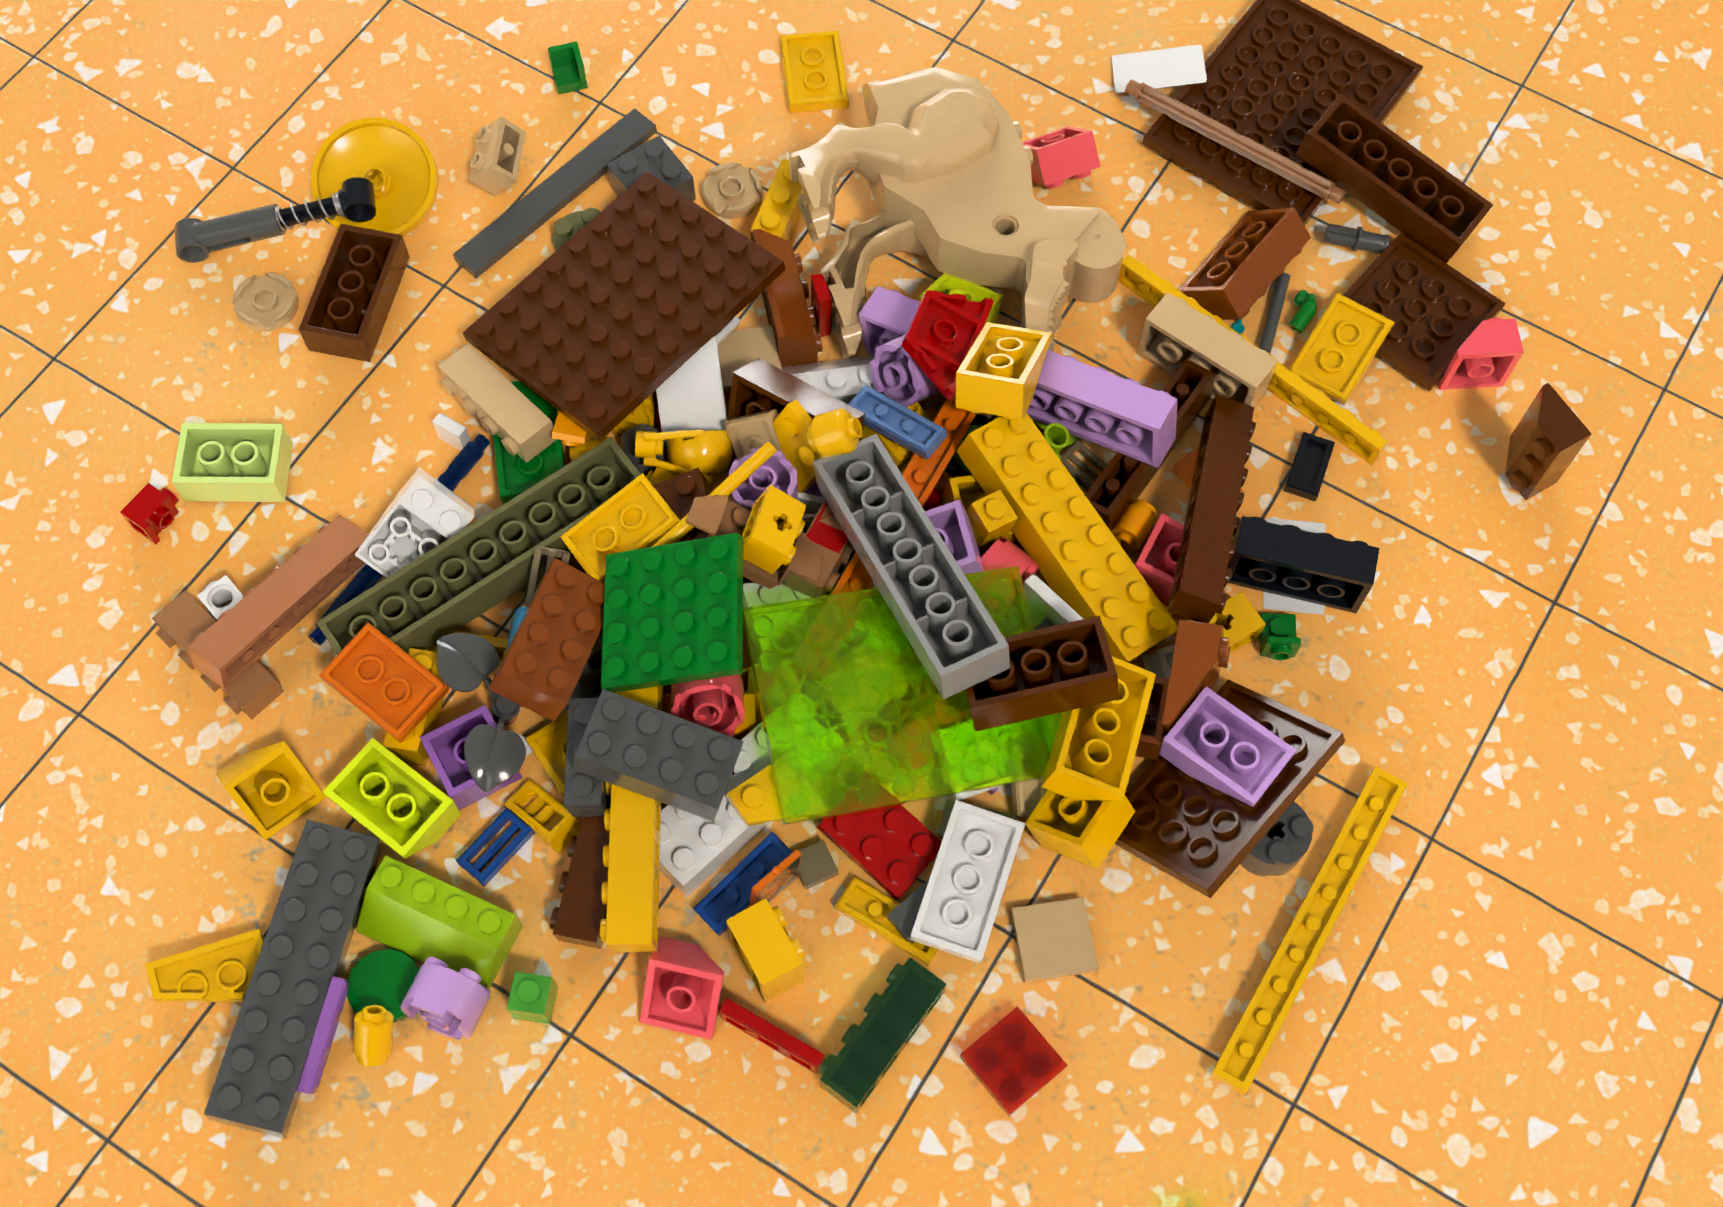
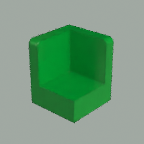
(567, 67)

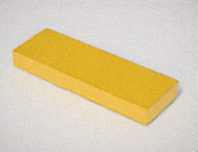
(870, 909)

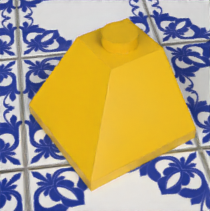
(270, 787)

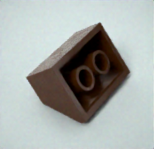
(1544, 443)

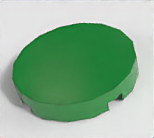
(382, 980)

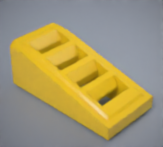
(559, 830)

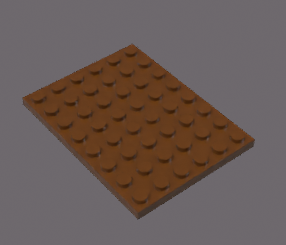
(1273, 85)
(623, 304)

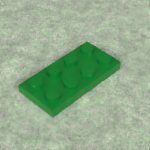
(512, 471)

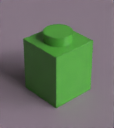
(532, 997)

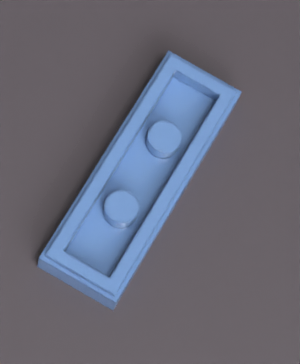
(899, 422)

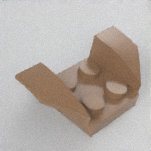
(724, 517)

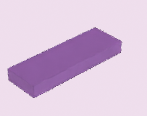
(324, 1035)

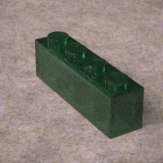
(881, 1035)

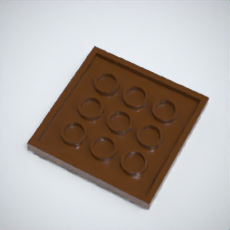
(1430, 308)

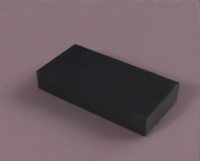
(1309, 466)

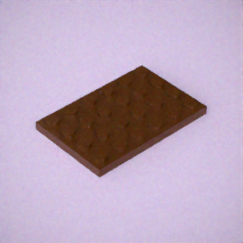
(1207, 833)

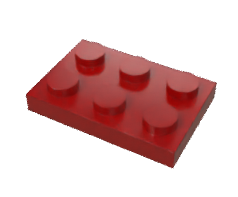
(885, 844)

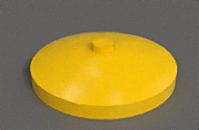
(389, 157)

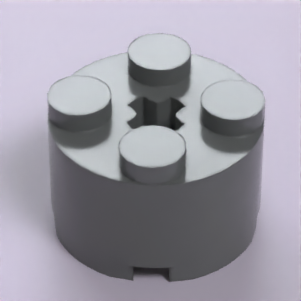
(1283, 852)

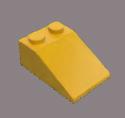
(1002, 370)

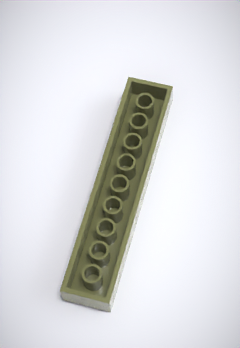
(483, 560)

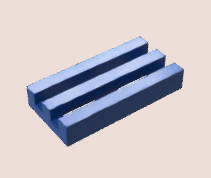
(499, 862)

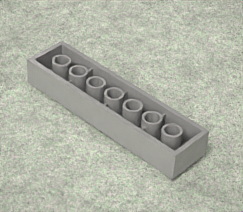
(912, 568)

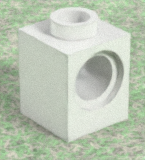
(217, 594)

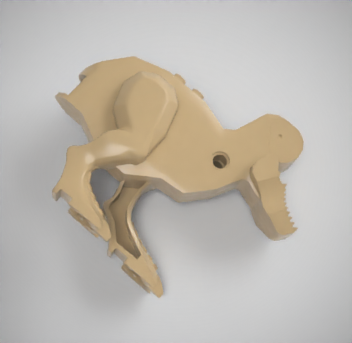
(954, 189)

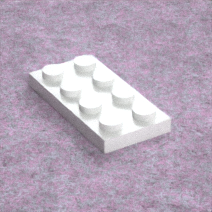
(967, 882)

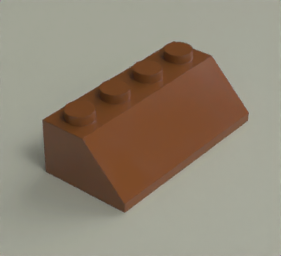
(1247, 262)
(787, 305)

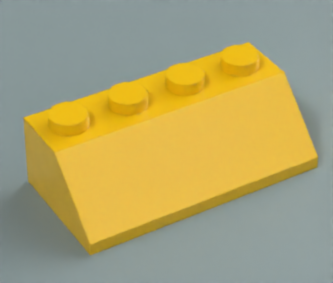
(1100, 741)

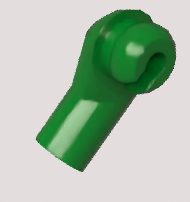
(1308, 305)

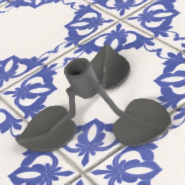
(488, 751)

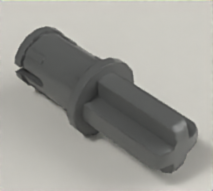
(1356, 238)

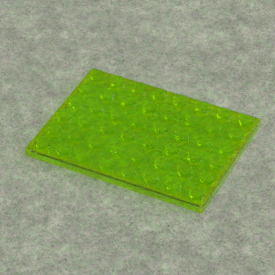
(859, 717)

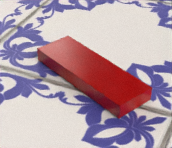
(771, 1036)

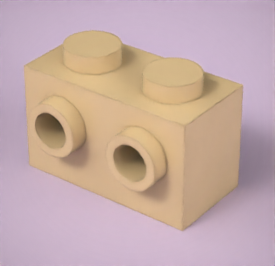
(497, 156)

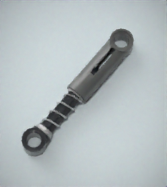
(198, 238)

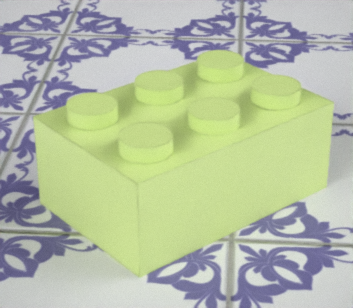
(232, 462)

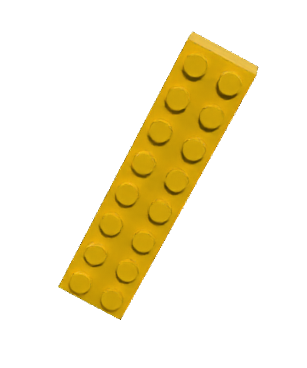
(1067, 535)

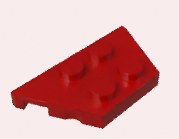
(944, 334)

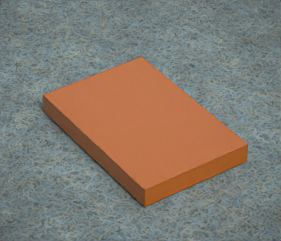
(384, 682)

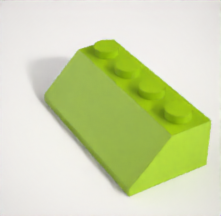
(436, 920)

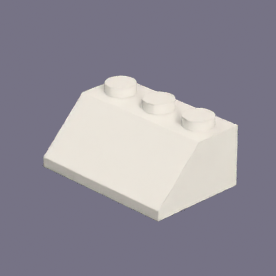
(837, 377)

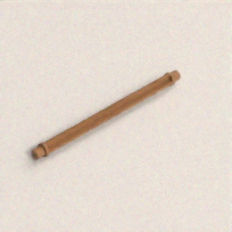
(1236, 142)

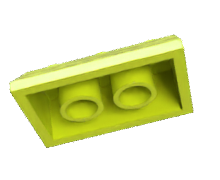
(392, 800)

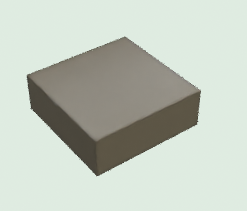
(816, 865)

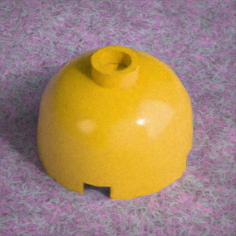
(709, 452)

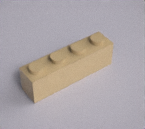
(496, 402)

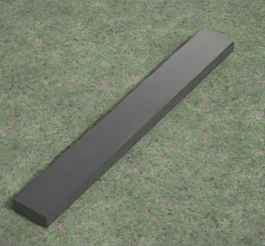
(553, 194)

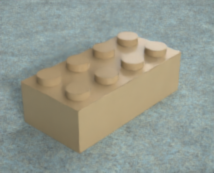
(1180, 333)

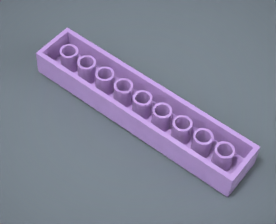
(1068, 392)

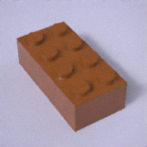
(552, 641)

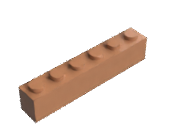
(278, 602)

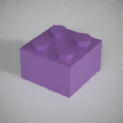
(446, 752)

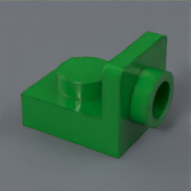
(1279, 636)

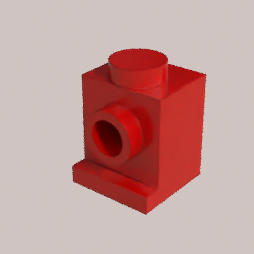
(151, 511)

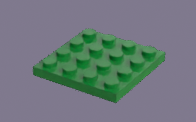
(673, 613)

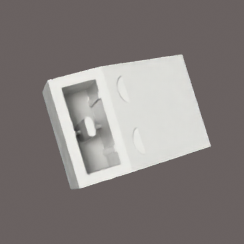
(414, 524)

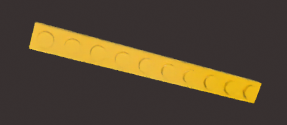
(1284, 383)
(1308, 931)

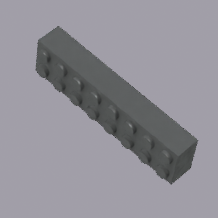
(292, 979)

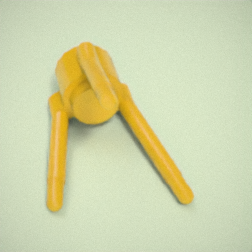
(651, 443)

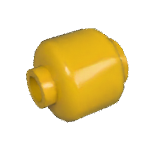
(834, 433)

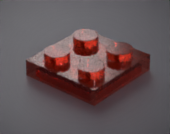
(1013, 1061)

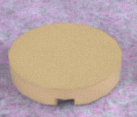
(732, 190)
(265, 302)

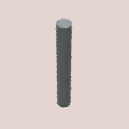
(1274, 312)

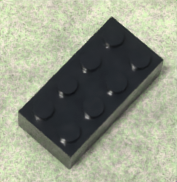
(1302, 564)

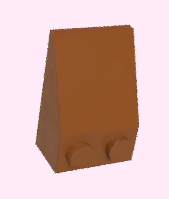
(1196, 663)

